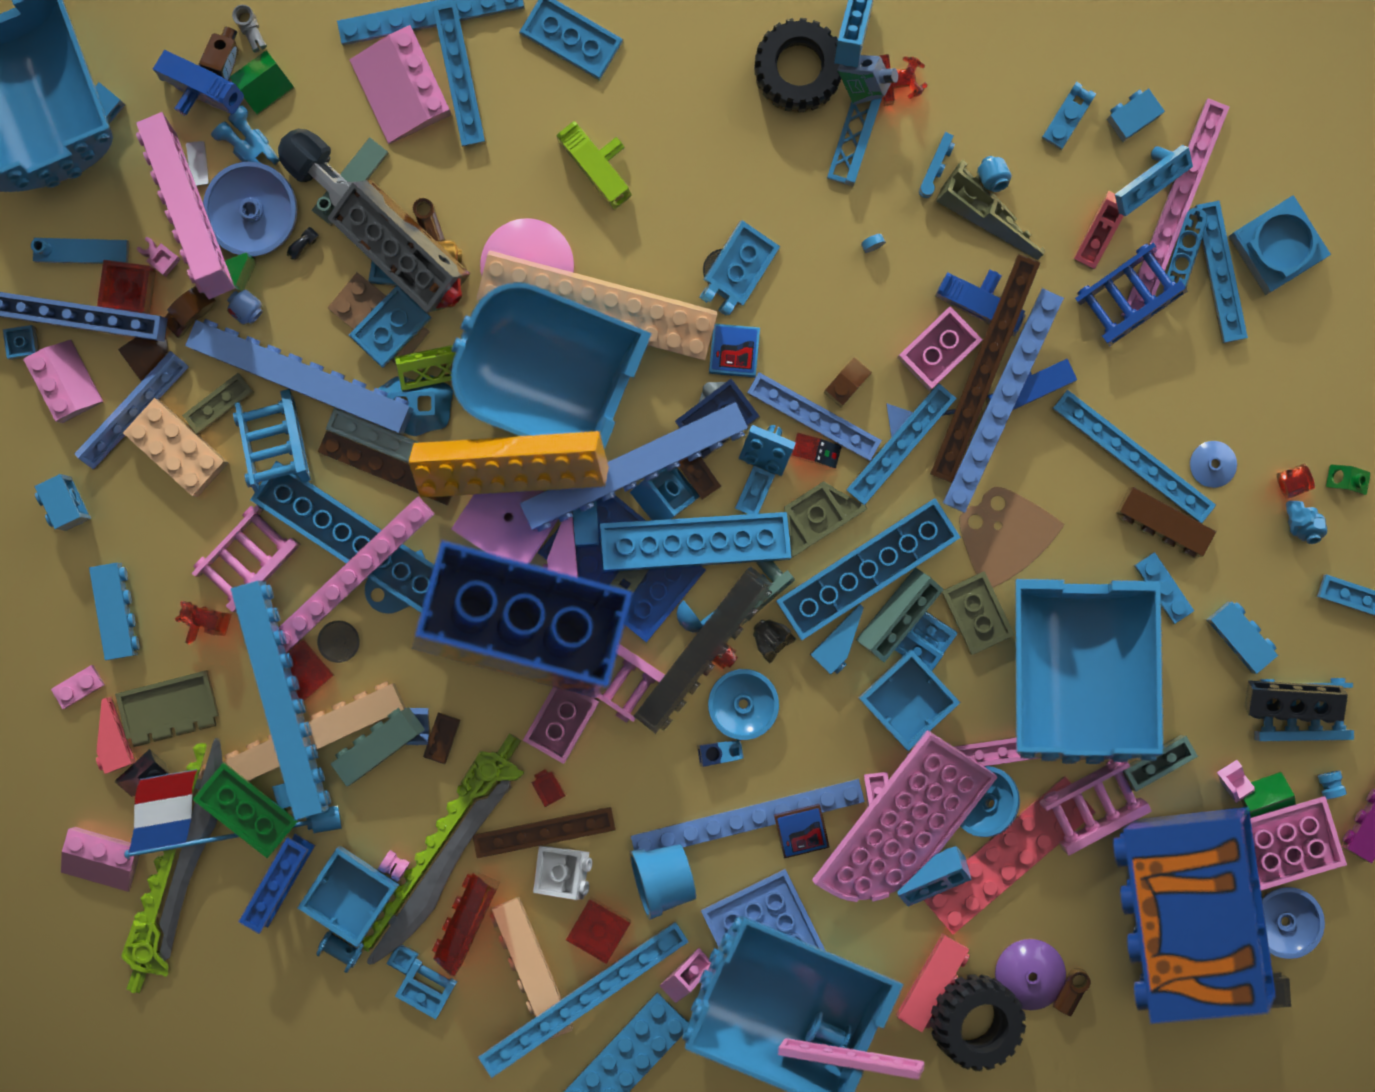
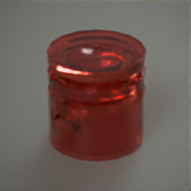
(1295, 481)

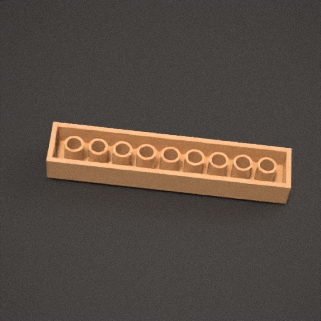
(673, 323)

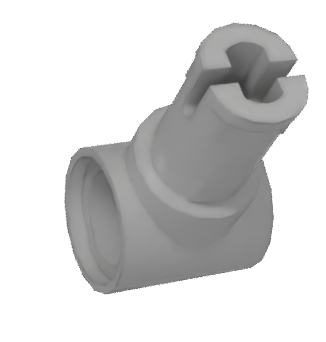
(250, 27)

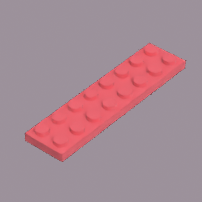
(1005, 860)

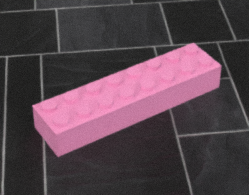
(184, 206)

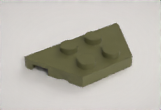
(818, 515)

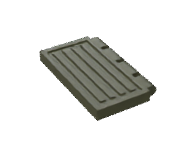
(167, 705)

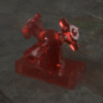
(906, 78)

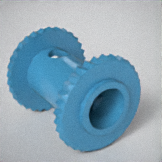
(340, 950)
(827, 1033)

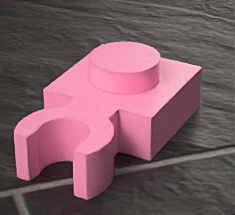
(159, 257)

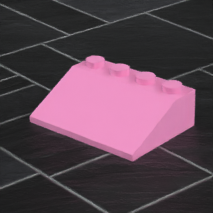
(400, 85)
(1296, 843)

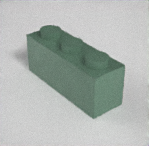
(1175, 754)

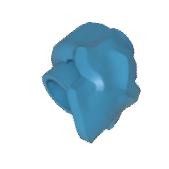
(1306, 522)

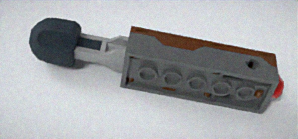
(378, 226)

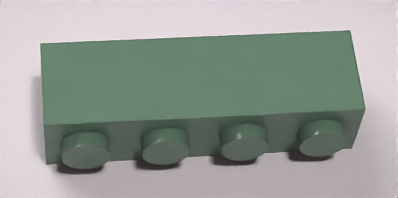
(899, 614)
(377, 746)

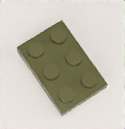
(978, 613)

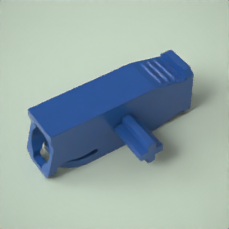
(197, 84)
(972, 299)
(1044, 383)

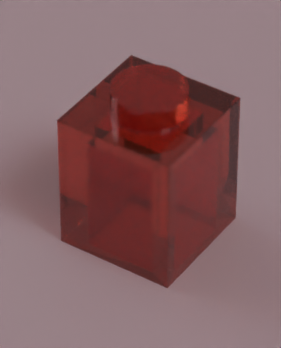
(548, 787)

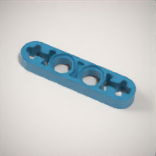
(1189, 253)

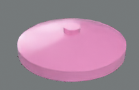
(531, 241)

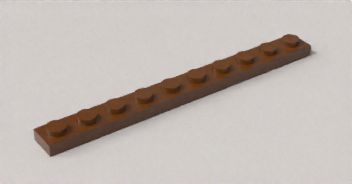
(985, 367)

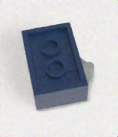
(715, 397)

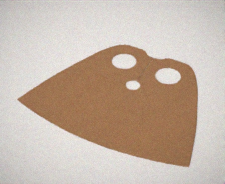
(1022, 539)

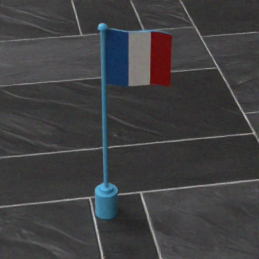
(165, 815)

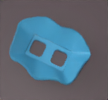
(423, 421)

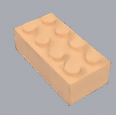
(175, 447)

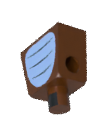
(221, 53)

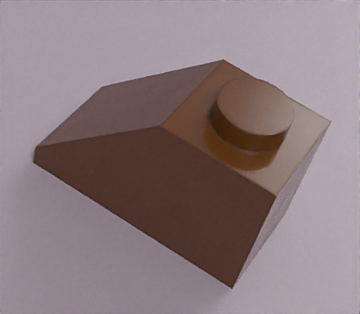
(847, 382)

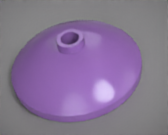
(1031, 957)

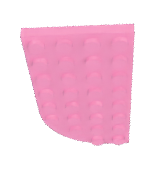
(906, 822)

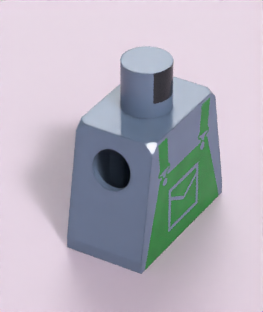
(868, 80)

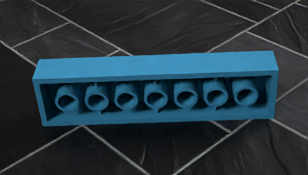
(868, 569)

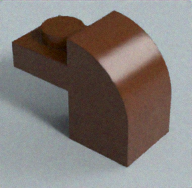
(186, 310)

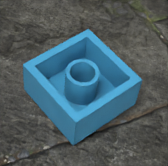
(20, 341)

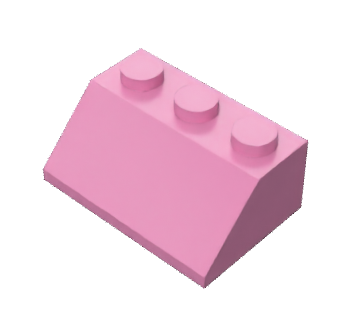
(63, 380)
(98, 859)

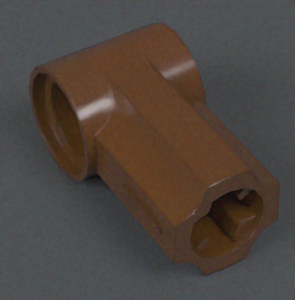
(430, 221)
(1071, 994)

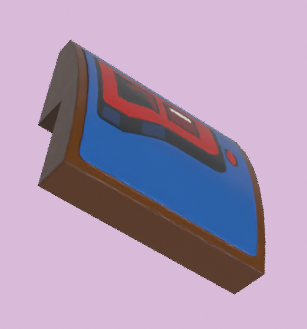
(801, 831)

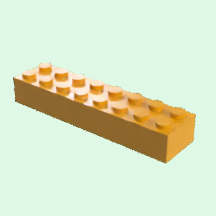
(509, 464)

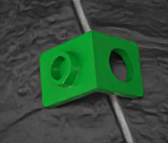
(1353, 479)

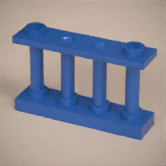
(1132, 317)
(276, 883)

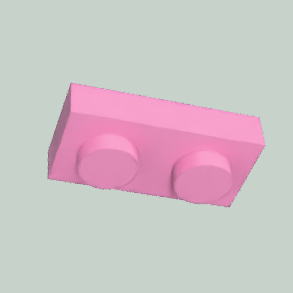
(77, 687)

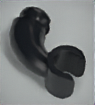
(308, 237)

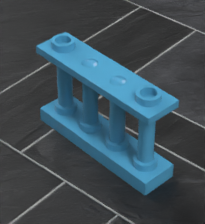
(294, 445)
(1314, 732)

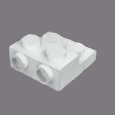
(562, 872)

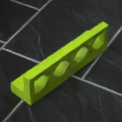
(425, 360)

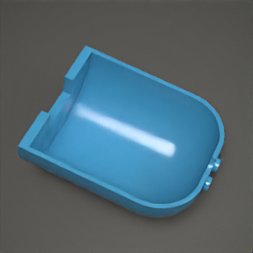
(543, 363)

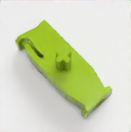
(595, 162)

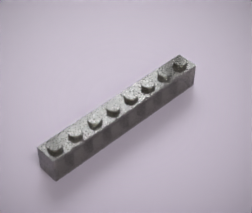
(703, 649)

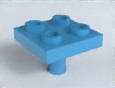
(767, 449)

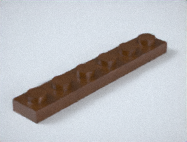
(371, 462)
(544, 832)

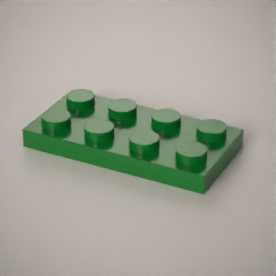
(245, 810)

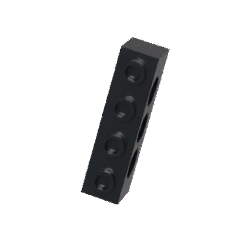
(1262, 691)

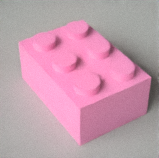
(939, 348)
(560, 723)

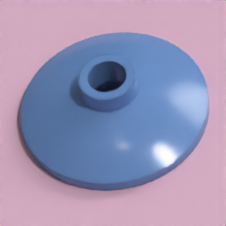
(1201, 464)

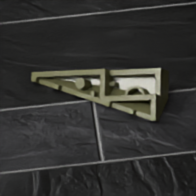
(970, 200)

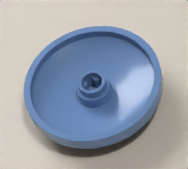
(250, 208)

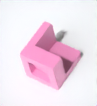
(1235, 781)

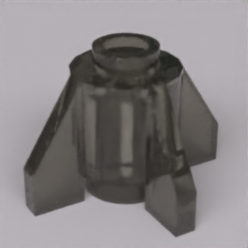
(771, 638)

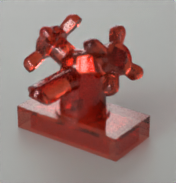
(214, 621)

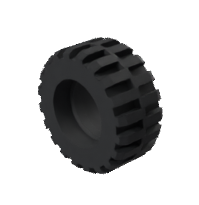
(787, 94)
(997, 1041)

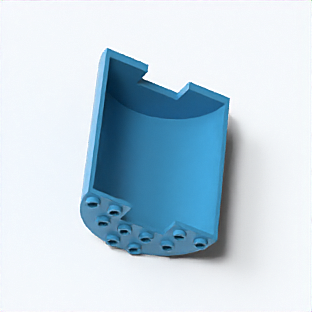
(47, 99)
(1088, 671)
(769, 990)

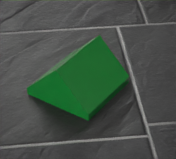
(262, 82)
(241, 269)
(1269, 795)

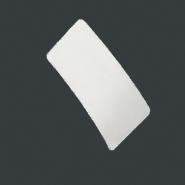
(197, 161)

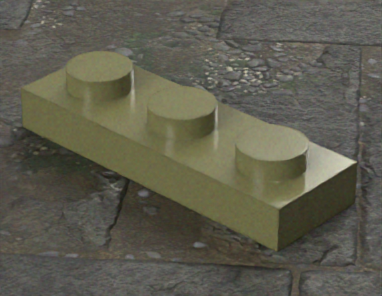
(217, 403)

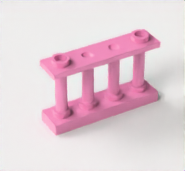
(269, 564)
(649, 676)
(1113, 819)

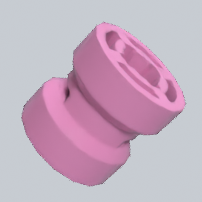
(388, 864)

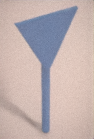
(898, 416)

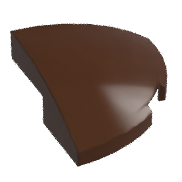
(144, 355)

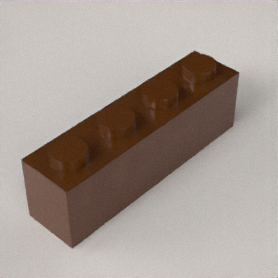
(1165, 522)

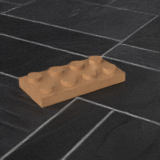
(358, 300)

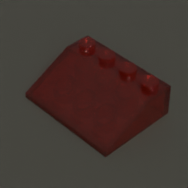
(466, 921)

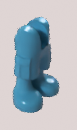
(254, 143)

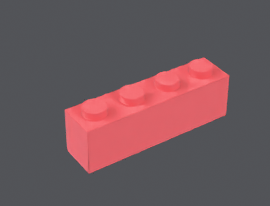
(933, 978)

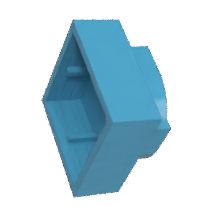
(1279, 245)
(909, 700)
(348, 896)

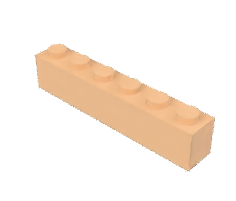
(526, 958)

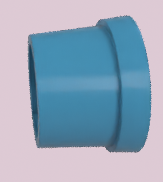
(662, 878)

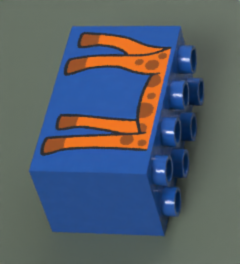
(522, 620)
(1196, 916)

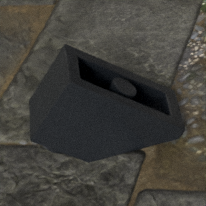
(145, 767)

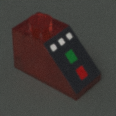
(816, 450)

